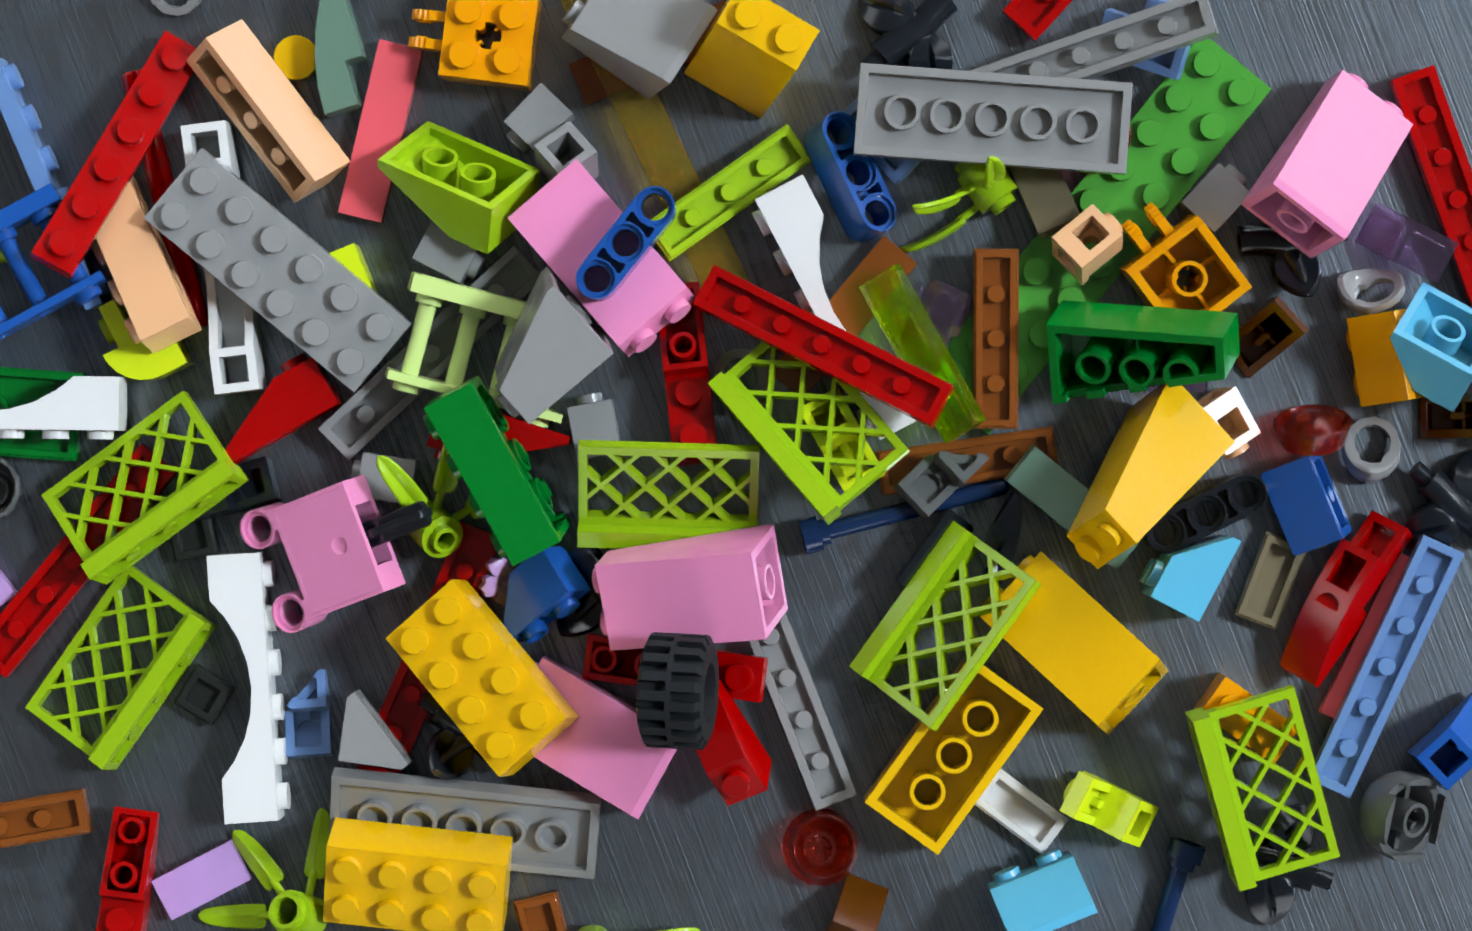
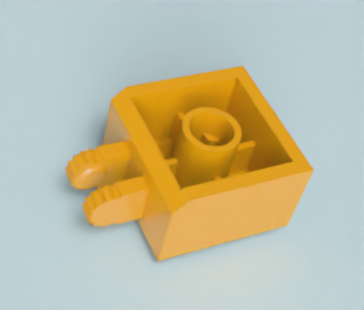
(463, 56)
(1186, 245)

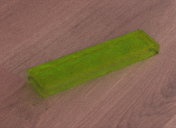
(919, 344)

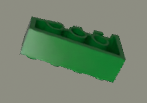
(1135, 347)
(495, 471)

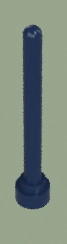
(818, 534)
(1183, 859)

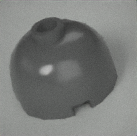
(1402, 815)

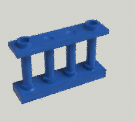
(39, 210)

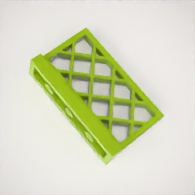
(785, 452)
(157, 522)
(632, 527)
(913, 613)
(150, 690)
(1225, 798)

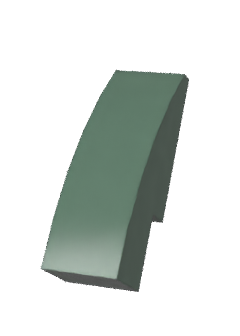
(336, 50)
(1053, 491)

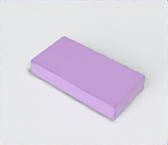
(201, 879)

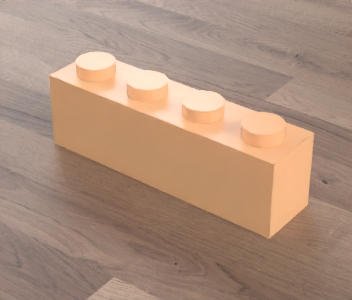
(267, 110)
(144, 275)

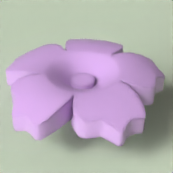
(497, 583)

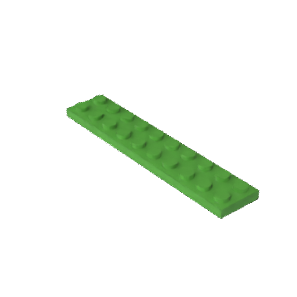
(1169, 149)

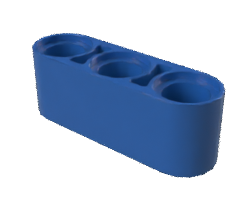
(847, 198)
(631, 221)

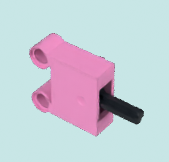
(334, 547)

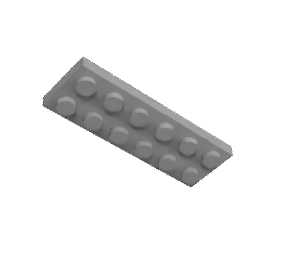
(986, 114)
(278, 269)
(549, 827)

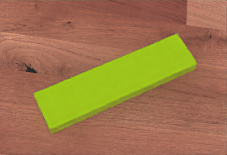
(732, 191)

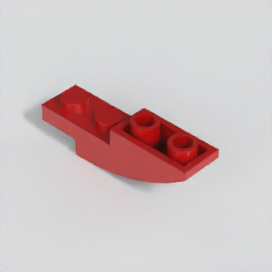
(687, 380)
(1339, 595)
(740, 673)
(128, 870)

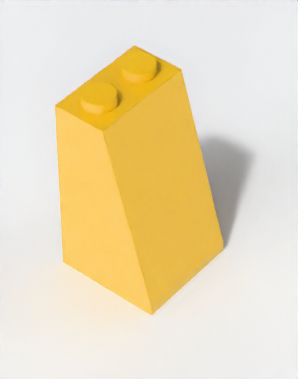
(751, 53)
(1149, 466)
(1080, 646)

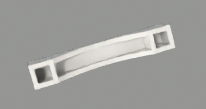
(796, 224)
(233, 324)
(79, 404)
(241, 594)

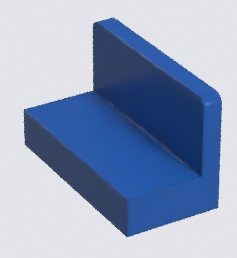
(1306, 504)

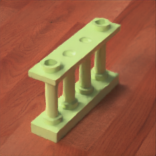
(473, 306)

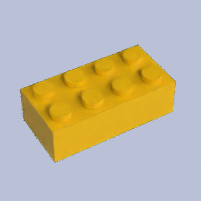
(482, 677)
(945, 771)
(416, 877)

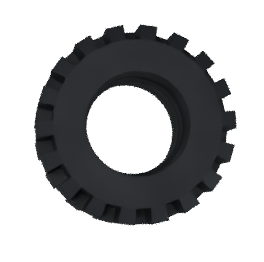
(677, 691)

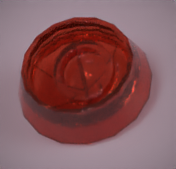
(1312, 429)
(810, 856)

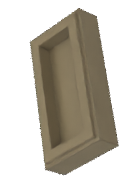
(1046, 198)
(1269, 581)

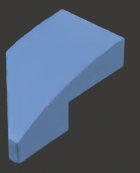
(309, 720)

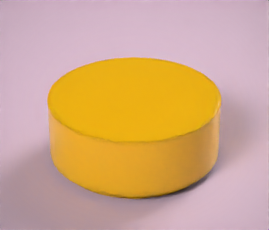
(296, 57)

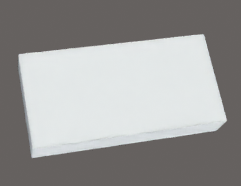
(1021, 811)

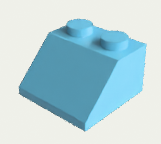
(1436, 346)
(1189, 575)
(1042, 894)

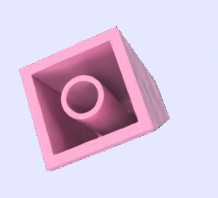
(1329, 165)
(565, 226)
(693, 585)
(604, 744)

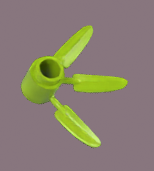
(986, 185)
(445, 531)
(290, 908)

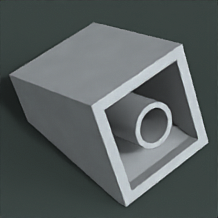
(638, 38)
(548, 349)

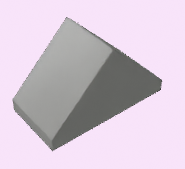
(368, 738)

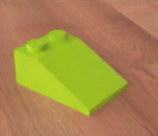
(461, 184)

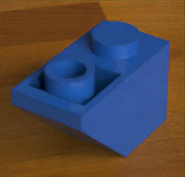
(540, 592)
(1447, 747)

